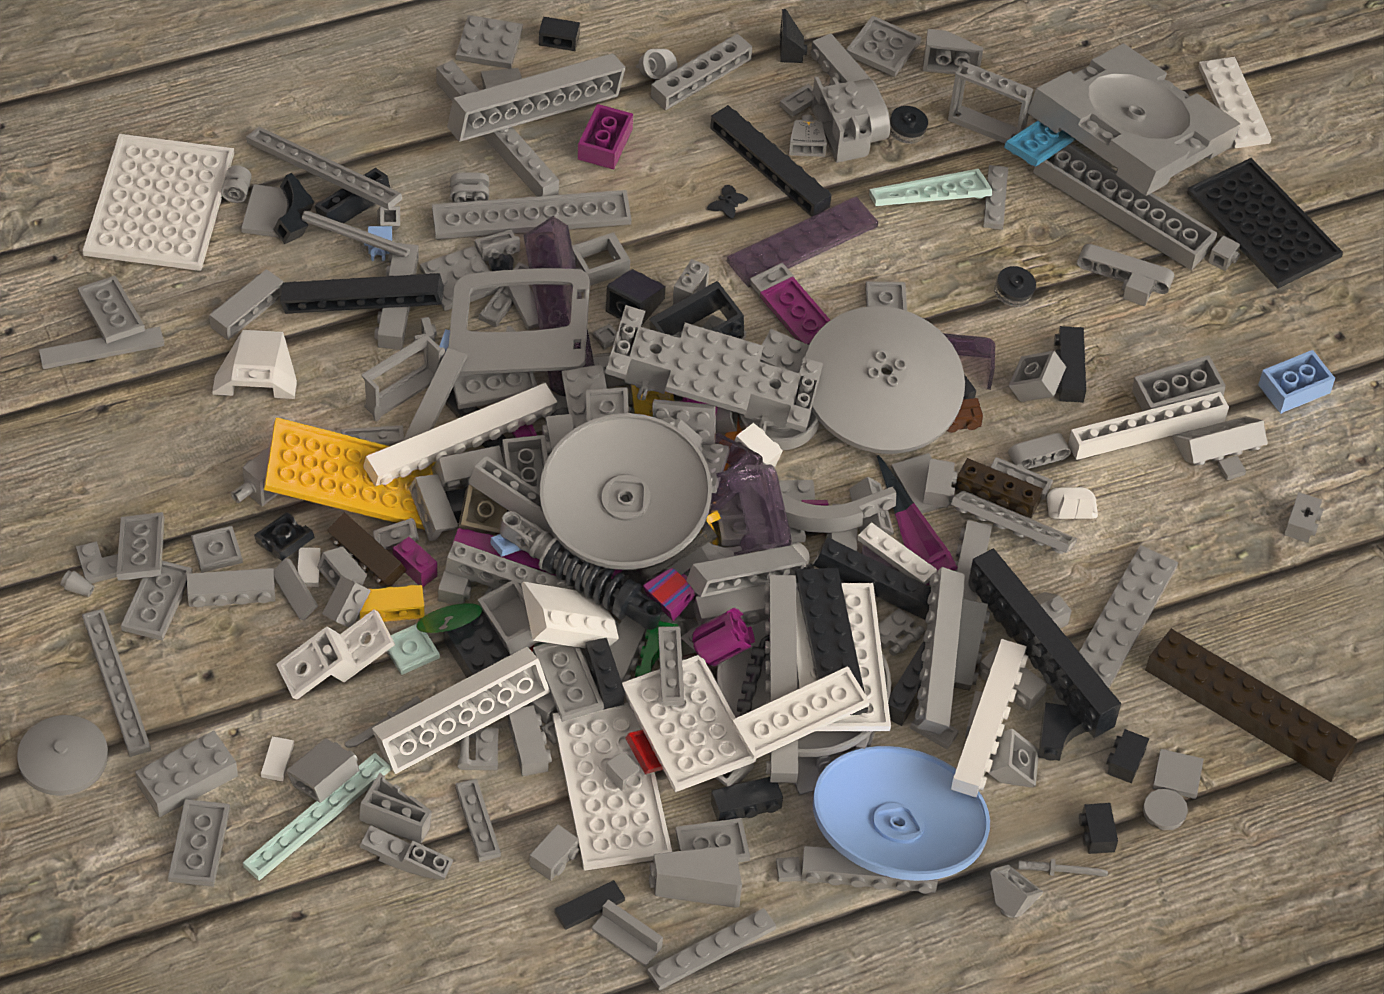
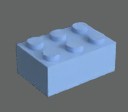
(1296, 381)

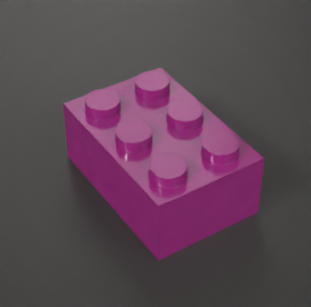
(605, 136)

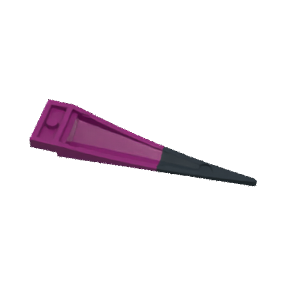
(914, 527)

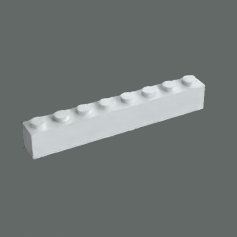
(1148, 425)
(988, 718)

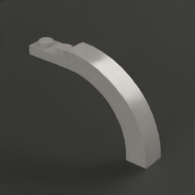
(836, 517)

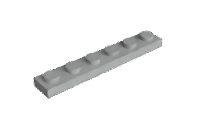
(711, 949)

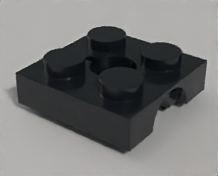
(284, 536)

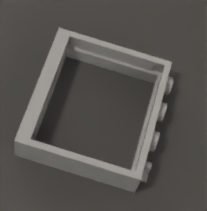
(982, 123)

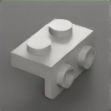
(498, 244)

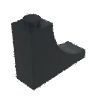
(1057, 730)

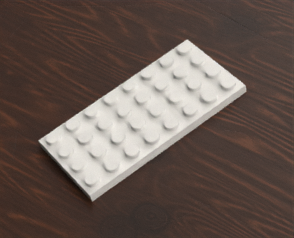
(865, 632)
(610, 823)

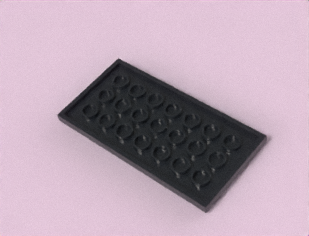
(1264, 222)

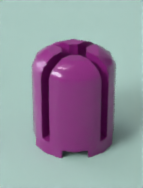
(722, 637)

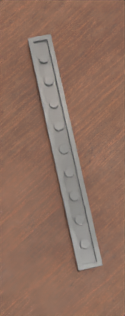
(324, 168)

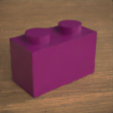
(418, 563)

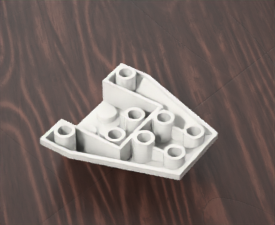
(257, 361)

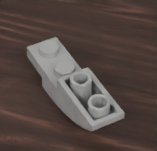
(405, 856)

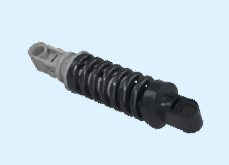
(585, 576)

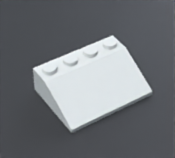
(566, 616)

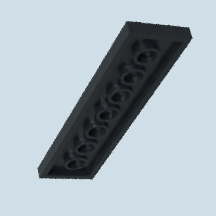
(827, 623)

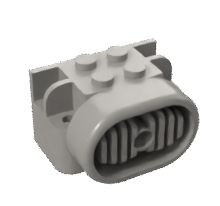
(851, 116)

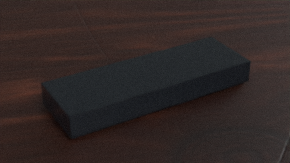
(588, 905)

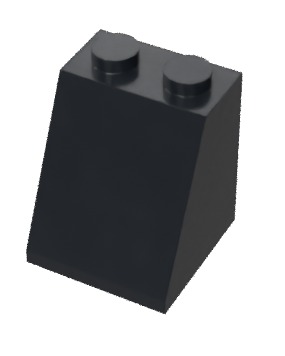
(634, 291)

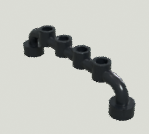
(754, 672)

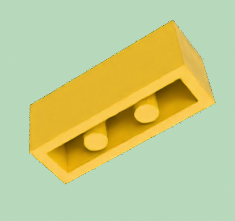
(395, 603)

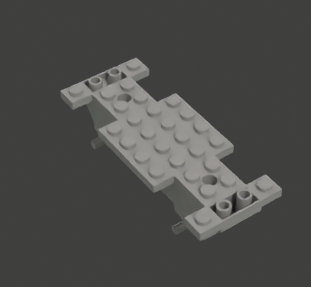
(713, 371)

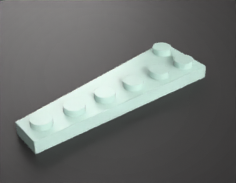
(944, 187)

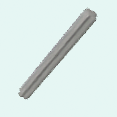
(356, 234)

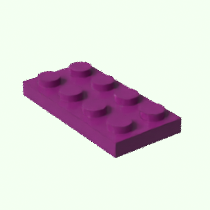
(795, 309)

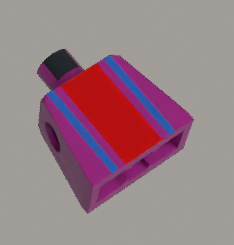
(670, 592)

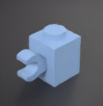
(384, 232)

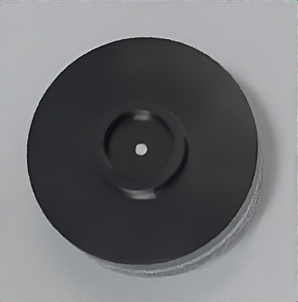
(908, 124)
(1015, 286)

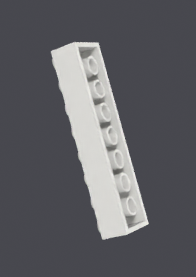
(461, 710)

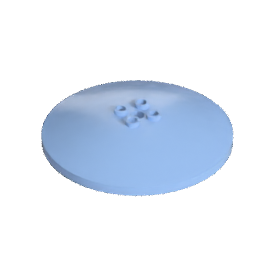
(886, 785)

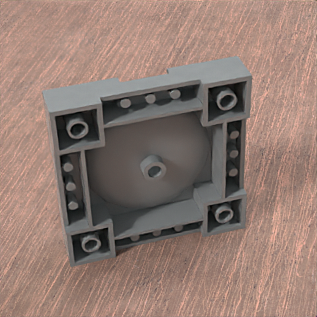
(1134, 118)

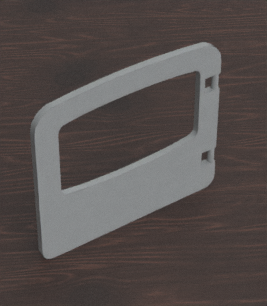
(522, 349)

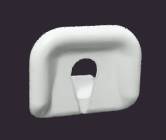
(1071, 503)

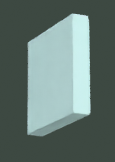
(412, 649)

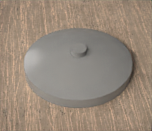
(62, 755)

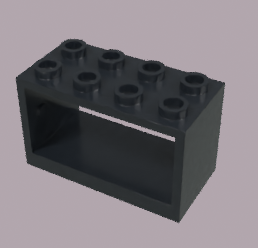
(698, 307)

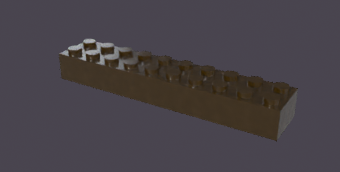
(1251, 704)

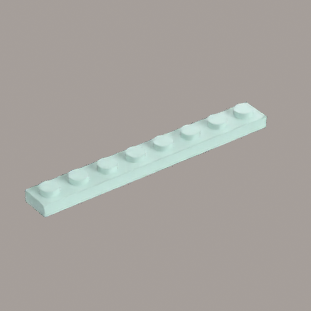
(314, 819)

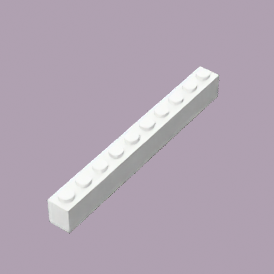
(460, 434)

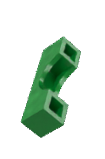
(650, 652)

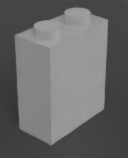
(323, 770)

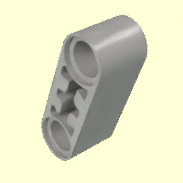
(1039, 451)

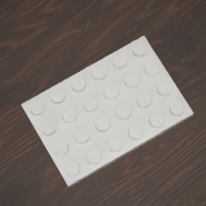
(692, 738)

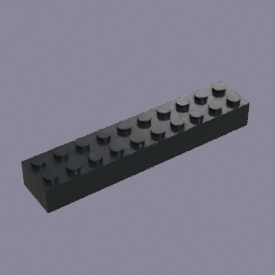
(1046, 643)

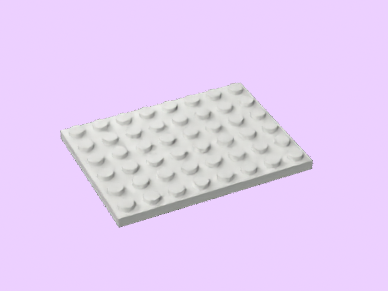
(158, 202)

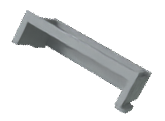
(407, 387)

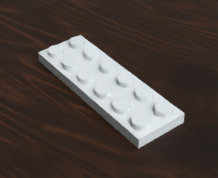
(1234, 97)
(800, 713)

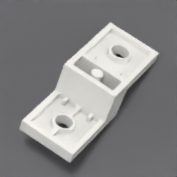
(335, 654)

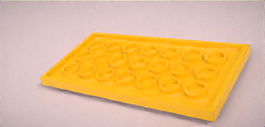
(330, 472)

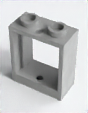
(607, 271)
(693, 283)

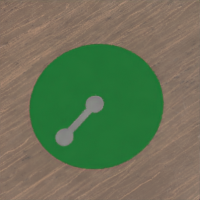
(449, 618)

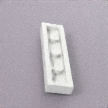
(896, 554)

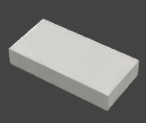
(307, 566)
(277, 758)

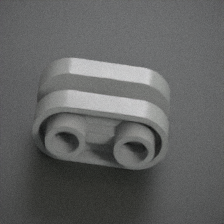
(469, 187)

